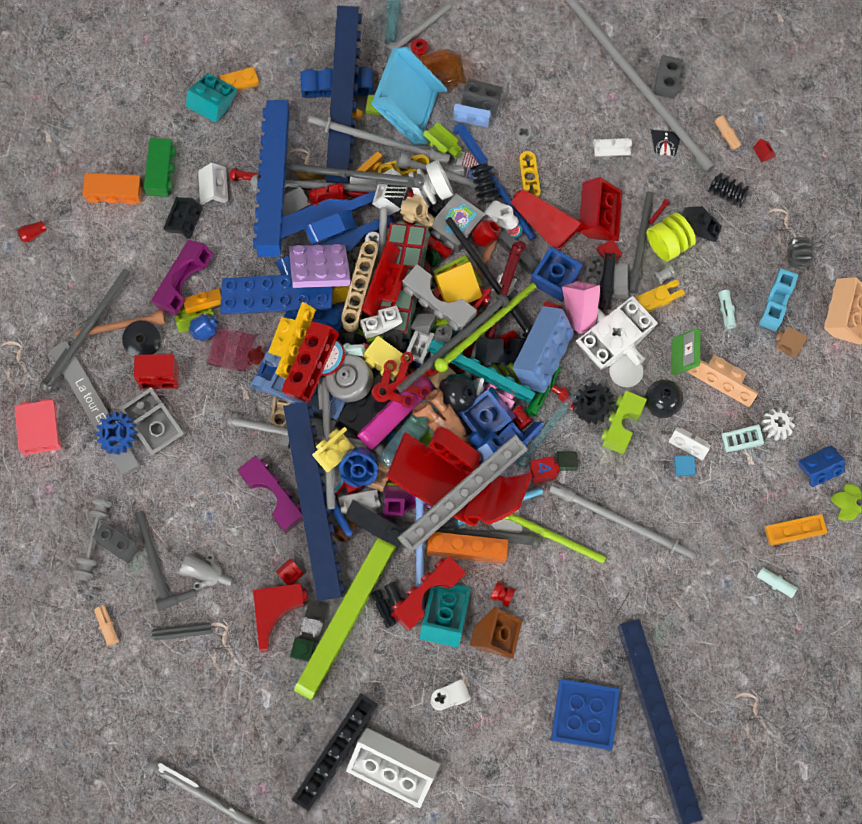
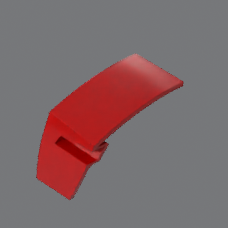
(442, 465)

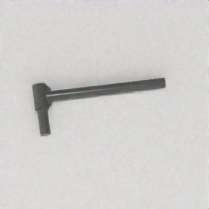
(165, 599)

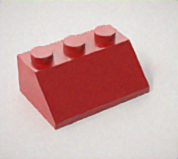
(600, 210)

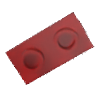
(335, 191)

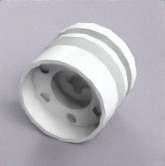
(435, 183)

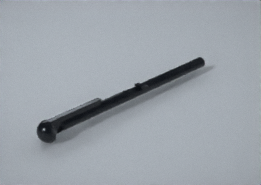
(516, 312)

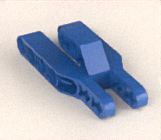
(327, 221)

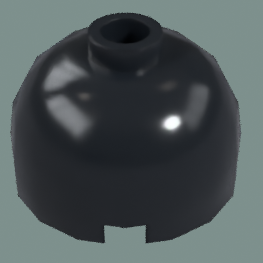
(458, 392)
(664, 398)

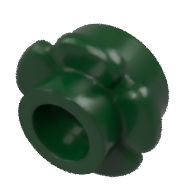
(432, 257)

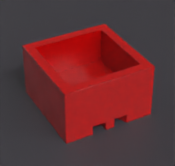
(156, 371)

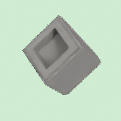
(424, 323)

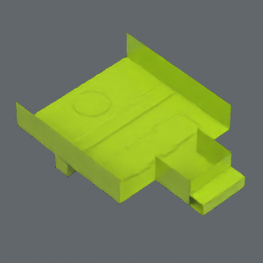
(443, 140)

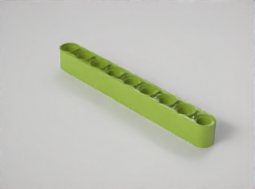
(344, 619)

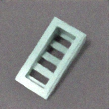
(748, 430)

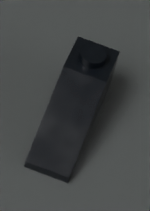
(376, 522)

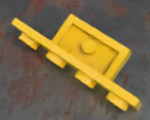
(290, 337)

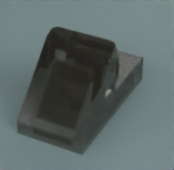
(313, 621)

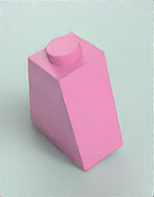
(581, 305)

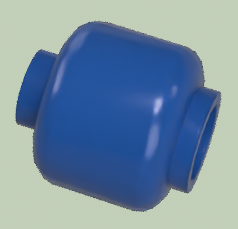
(203, 327)

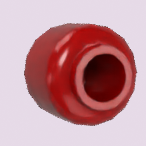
(485, 233)

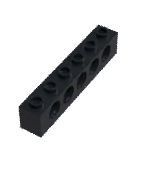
(335, 752)

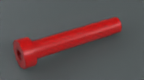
(658, 212)

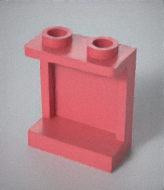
(37, 427)

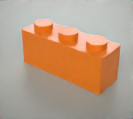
(112, 188)

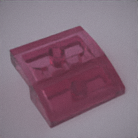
(230, 350)

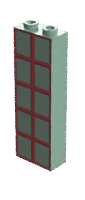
(413, 245)

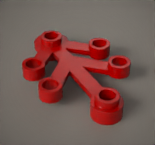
(399, 378)

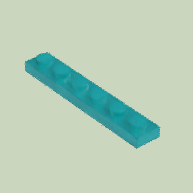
(488, 374)

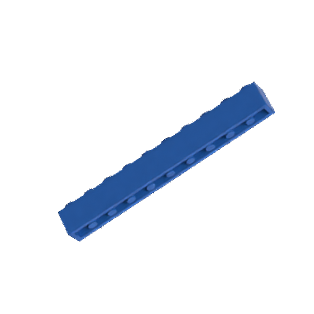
(272, 179)

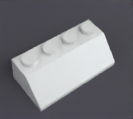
(393, 767)

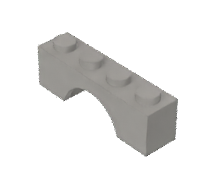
(457, 313)

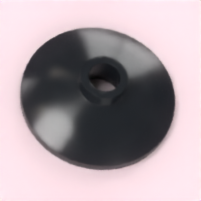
(148, 345)

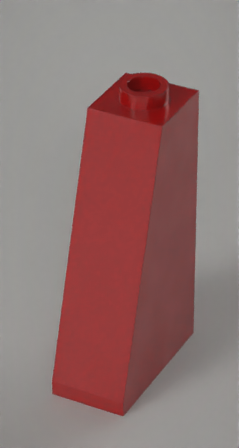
(547, 219)

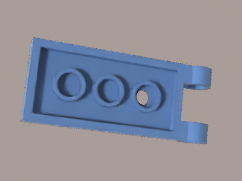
(276, 384)

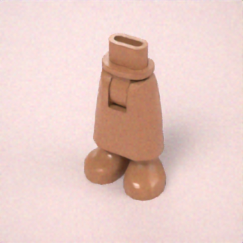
(443, 417)

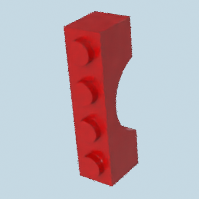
(410, 610)

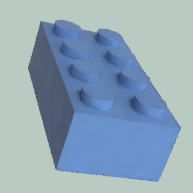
(543, 349)

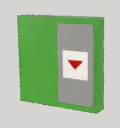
(685, 351)

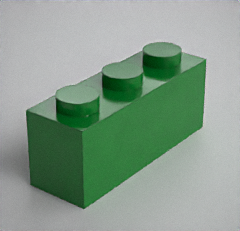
(159, 167)

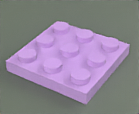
(319, 266)

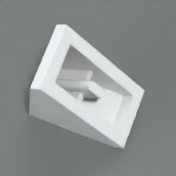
(419, 345)

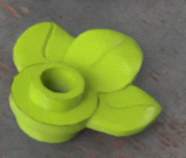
(848, 502)

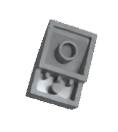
(153, 421)

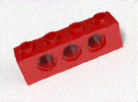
(316, 355)

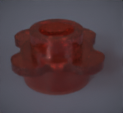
(255, 356)

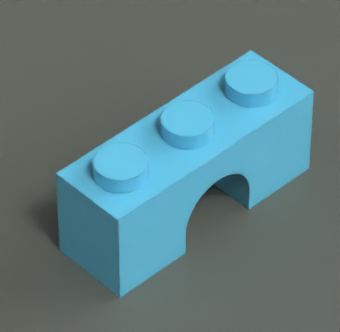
(777, 300)

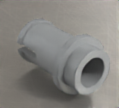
(456, 169)

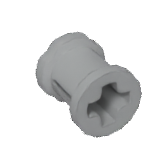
(663, 274)

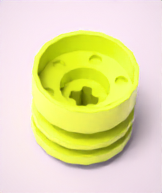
(671, 236)

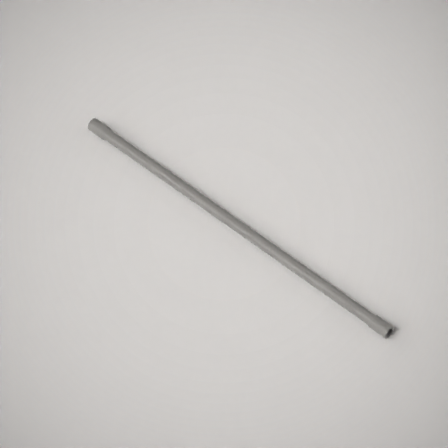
(701, 157)

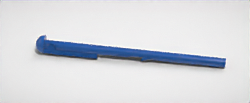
(481, 159)

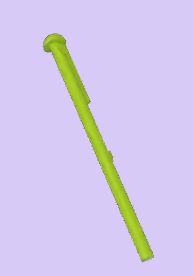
(441, 364)
(556, 537)

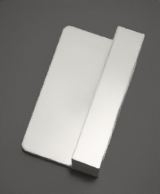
(213, 183)

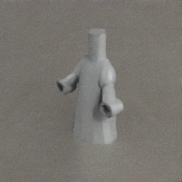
(201, 570)

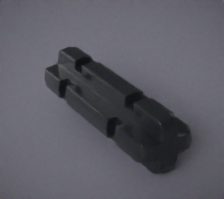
(383, 608)

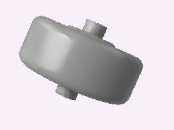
(351, 380)

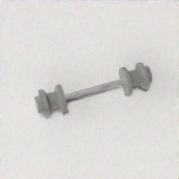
(99, 512)

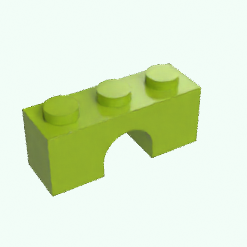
(617, 437)

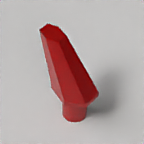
(563, 394)

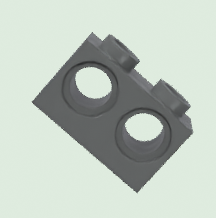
(666, 76)
(481, 95)
(116, 542)

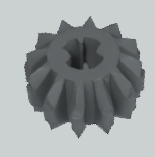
(799, 252)

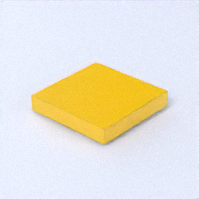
(458, 284)

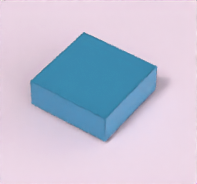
(684, 466)

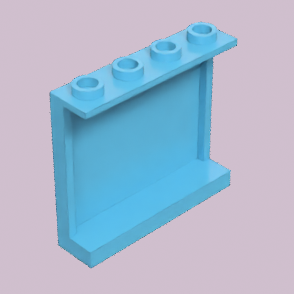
(407, 94)

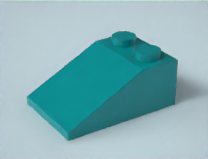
(445, 615)

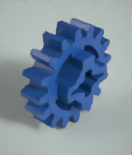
(114, 433)

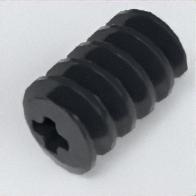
(484, 183)
(729, 189)

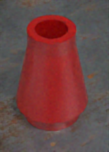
(31, 231)

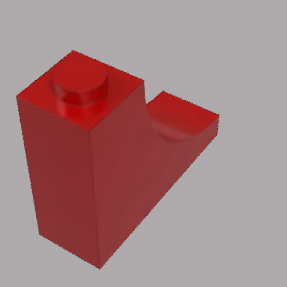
(272, 605)

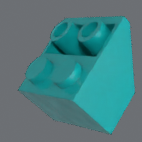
(210, 97)

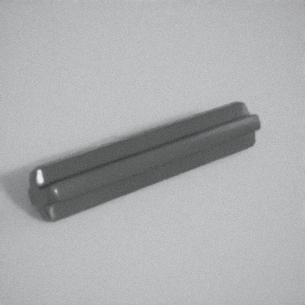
(181, 631)

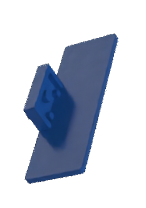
(270, 294)

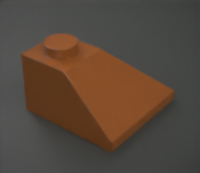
(497, 633)

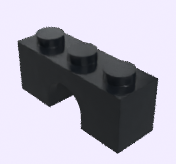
(491, 350)

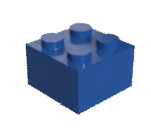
(554, 272)
(488, 413)

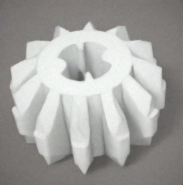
(783, 421)

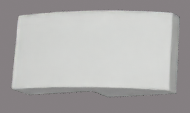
(385, 321)

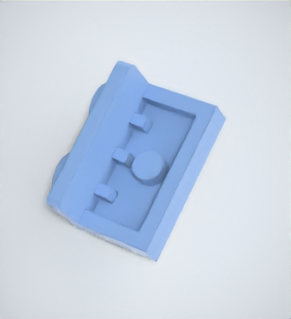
(471, 115)

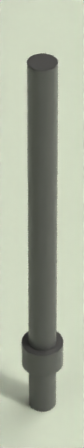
(635, 273)

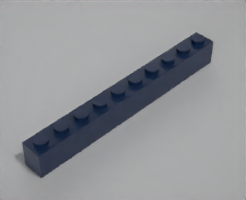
(344, 89)
(312, 502)
(659, 723)

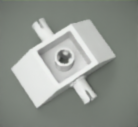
(628, 323)

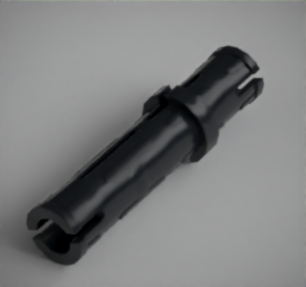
(607, 281)

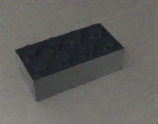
(360, 413)

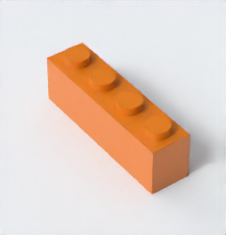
(467, 547)

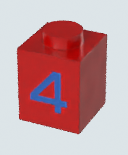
(543, 469)

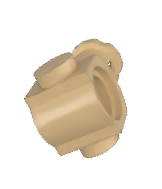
(415, 210)

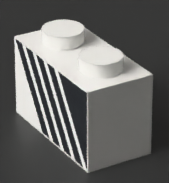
(390, 195)

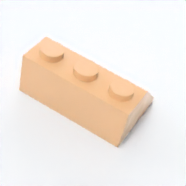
(845, 310)

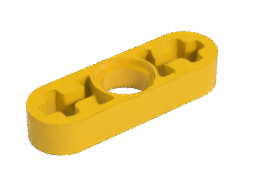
(531, 169)

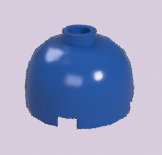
(358, 467)

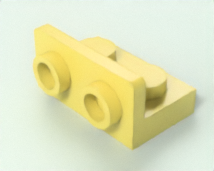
(332, 451)

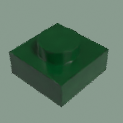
(302, 649)

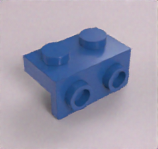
(822, 465)

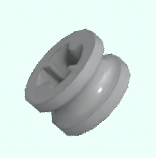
(524, 129)

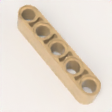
(360, 277)

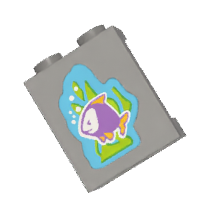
(463, 214)

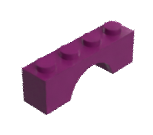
(191, 259)
(255, 476)
(399, 501)

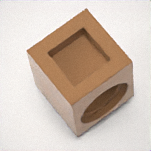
(790, 341)

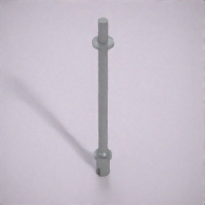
(431, 153)
(570, 496)

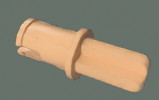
(727, 132)
(106, 625)

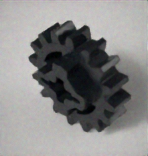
(589, 411)

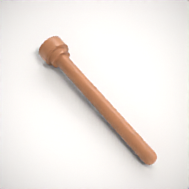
(155, 318)

